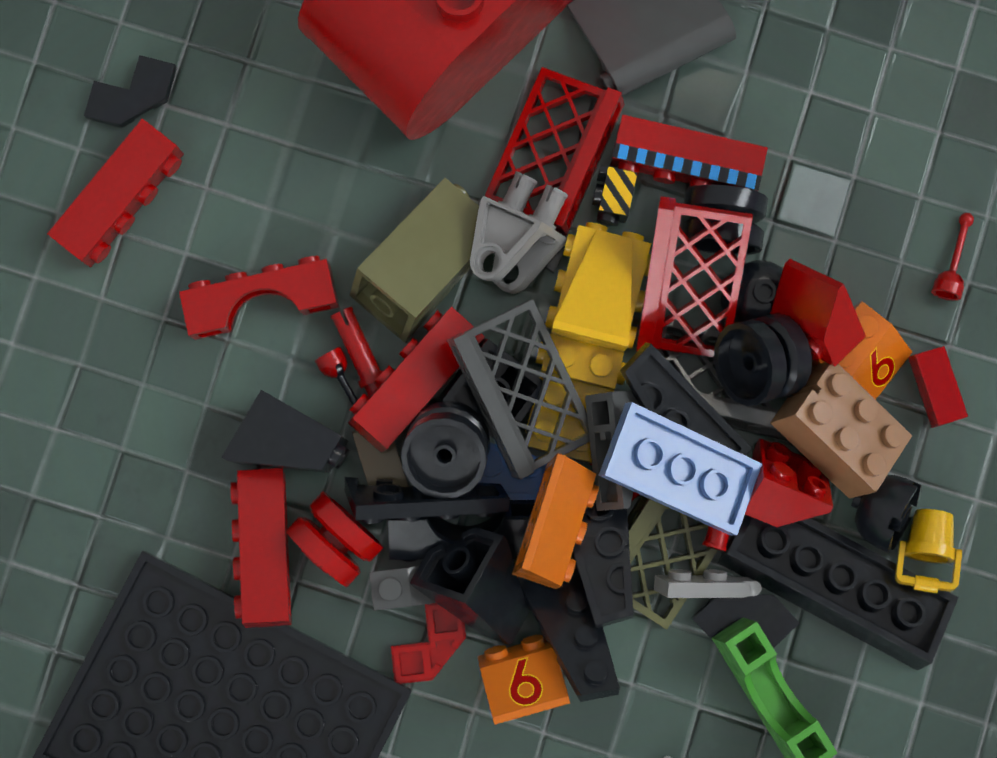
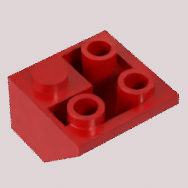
(787, 487)

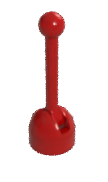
(950, 284)

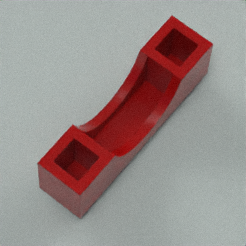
(212, 307)

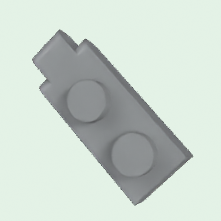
(712, 584)

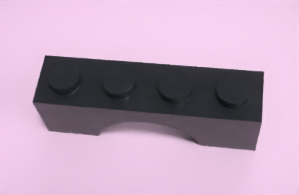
(413, 539)

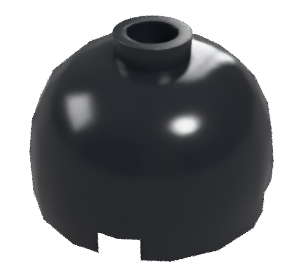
(756, 291)
(885, 514)

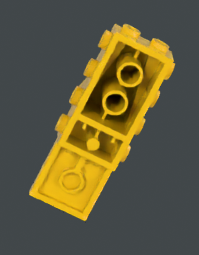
(592, 322)

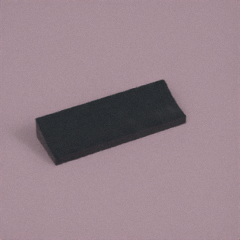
(842, 586)

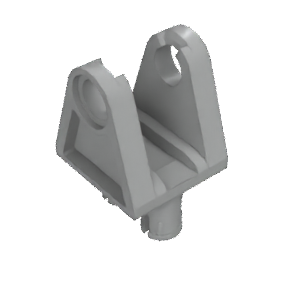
(517, 237)

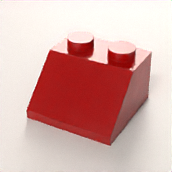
(821, 310)

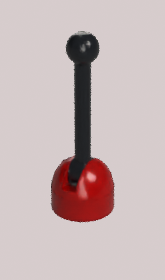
(334, 366)

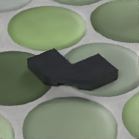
(121, 106)
(763, 608)

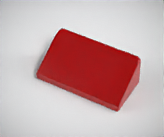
(938, 387)

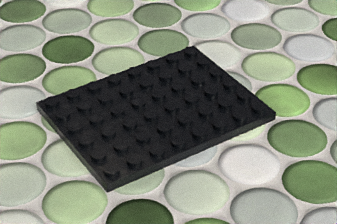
(192, 682)

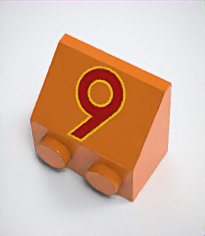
(877, 355)
(522, 679)

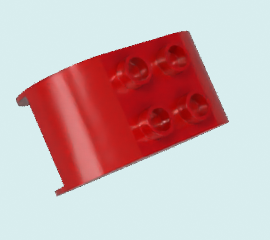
(423, 55)

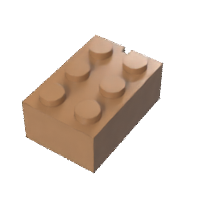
(842, 430)

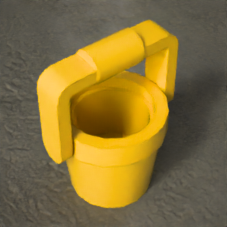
(932, 542)

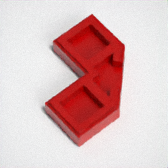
(425, 659)

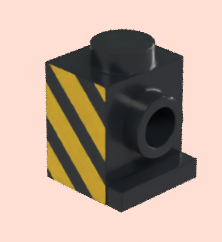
(614, 196)

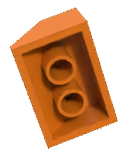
(556, 523)

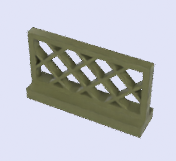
(641, 522)

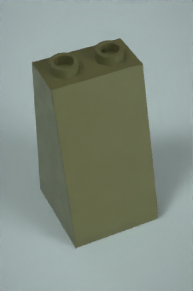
(419, 261)

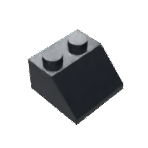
(459, 391)

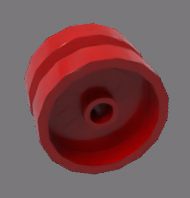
(329, 544)

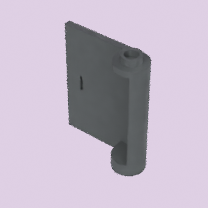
(649, 37)

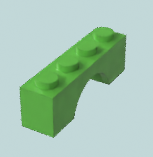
(757, 672)

